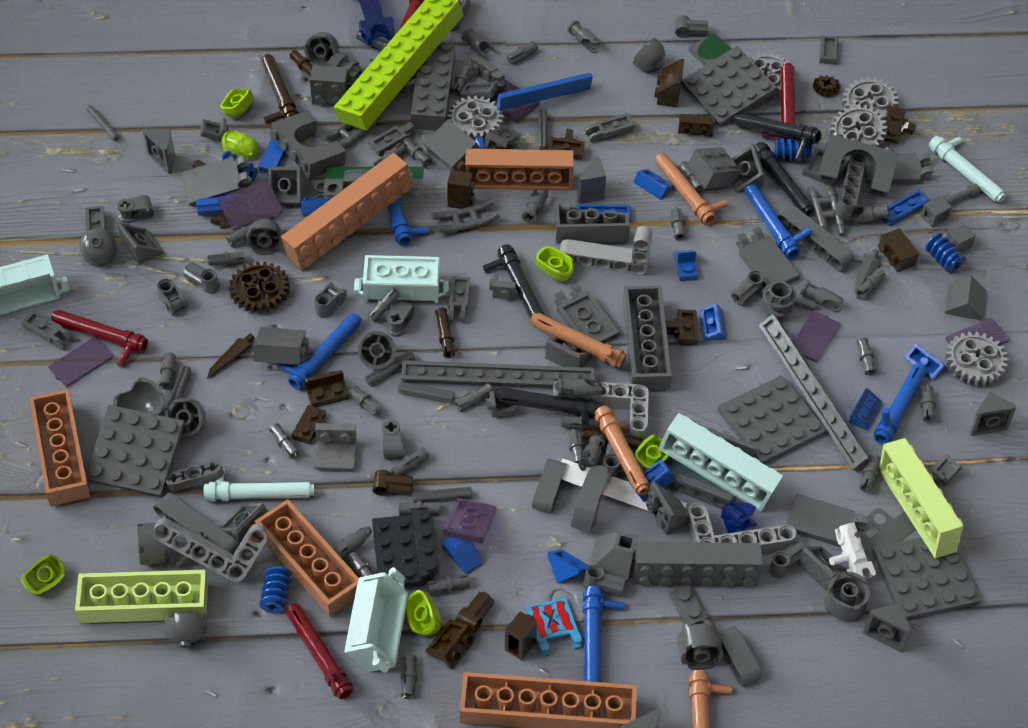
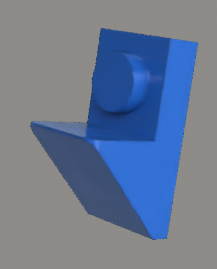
(686, 265)
(463, 553)

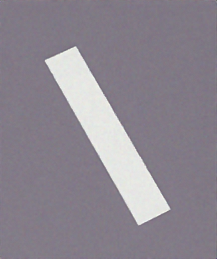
(616, 488)

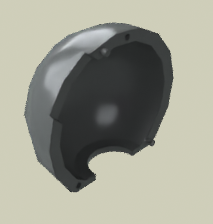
(142, 396)

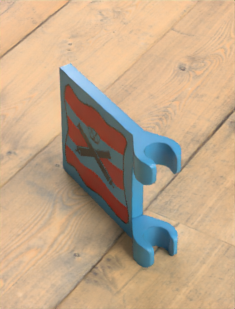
(554, 621)

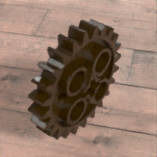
(247, 293)

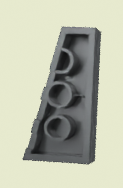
(590, 225)

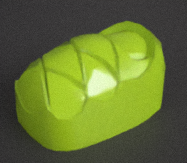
(237, 102)
(240, 145)
(555, 263)
(648, 452)
(43, 574)
(422, 614)

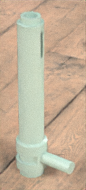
(947, 152)
(225, 491)

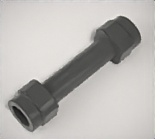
(971, 190)

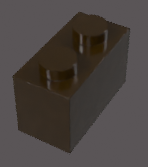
(460, 189)
(898, 250)
(521, 635)

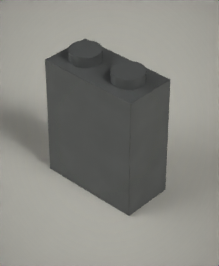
(450, 146)
(280, 345)

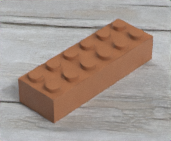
(520, 169)
(59, 447)
(309, 558)

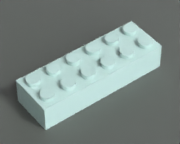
(719, 461)

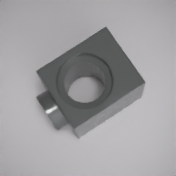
(936, 211)

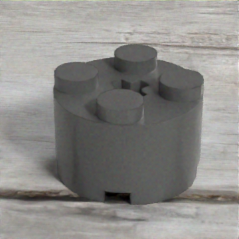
(150, 549)
(847, 596)
(700, 646)

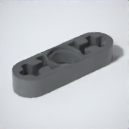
(209, 475)

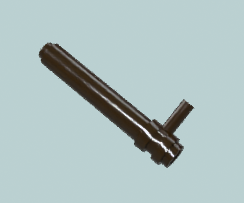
(286, 105)

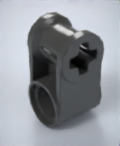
(137, 209)
(171, 296)
(329, 300)
(399, 317)
(392, 439)

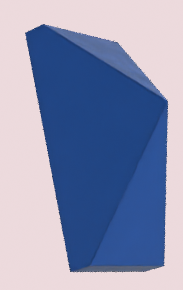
(565, 565)

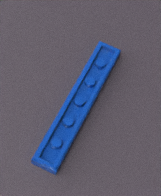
(544, 91)

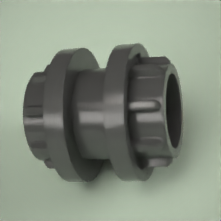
(353, 68)
(778, 299)

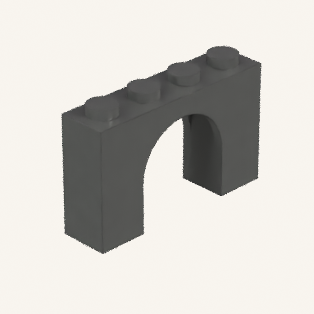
(311, 159)
(882, 161)

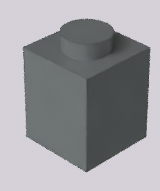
(961, 237)

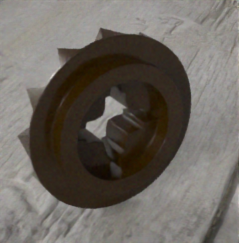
(829, 90)

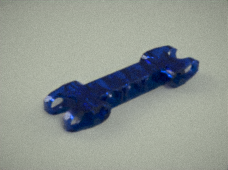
(375, 23)

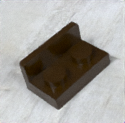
(696, 125)
(326, 388)
(451, 643)

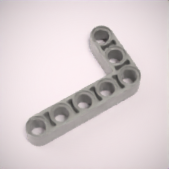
(612, 257)
(622, 397)
(774, 535)
(213, 550)

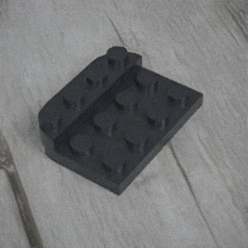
(408, 546)

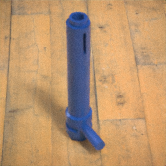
(400, 226)
(784, 239)
(322, 353)
(892, 416)
(593, 609)

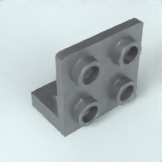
(335, 446)

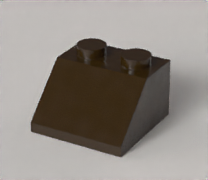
(670, 84)

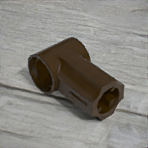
(386, 483)
(475, 611)

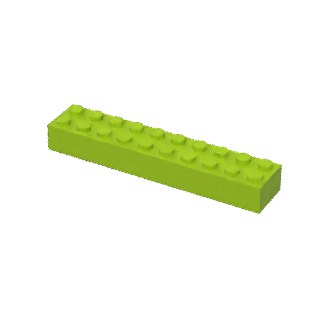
(397, 62)

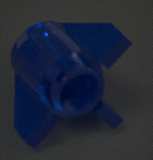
(737, 516)

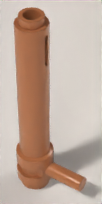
(699, 206)
(603, 351)
(613, 430)
(700, 694)

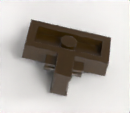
(897, 124)
(567, 143)
(684, 326)
(306, 426)

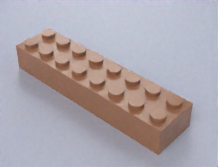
(347, 211)
(545, 702)

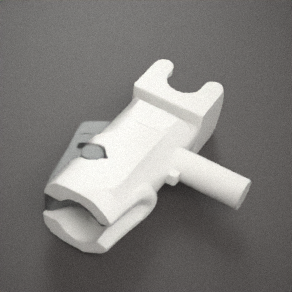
(853, 551)

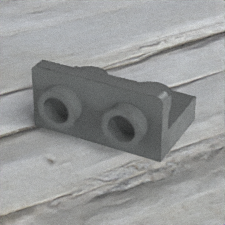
(502, 136)

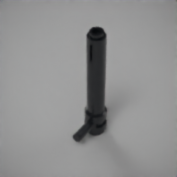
(801, 132)
(769, 161)
(511, 264)
(548, 402)

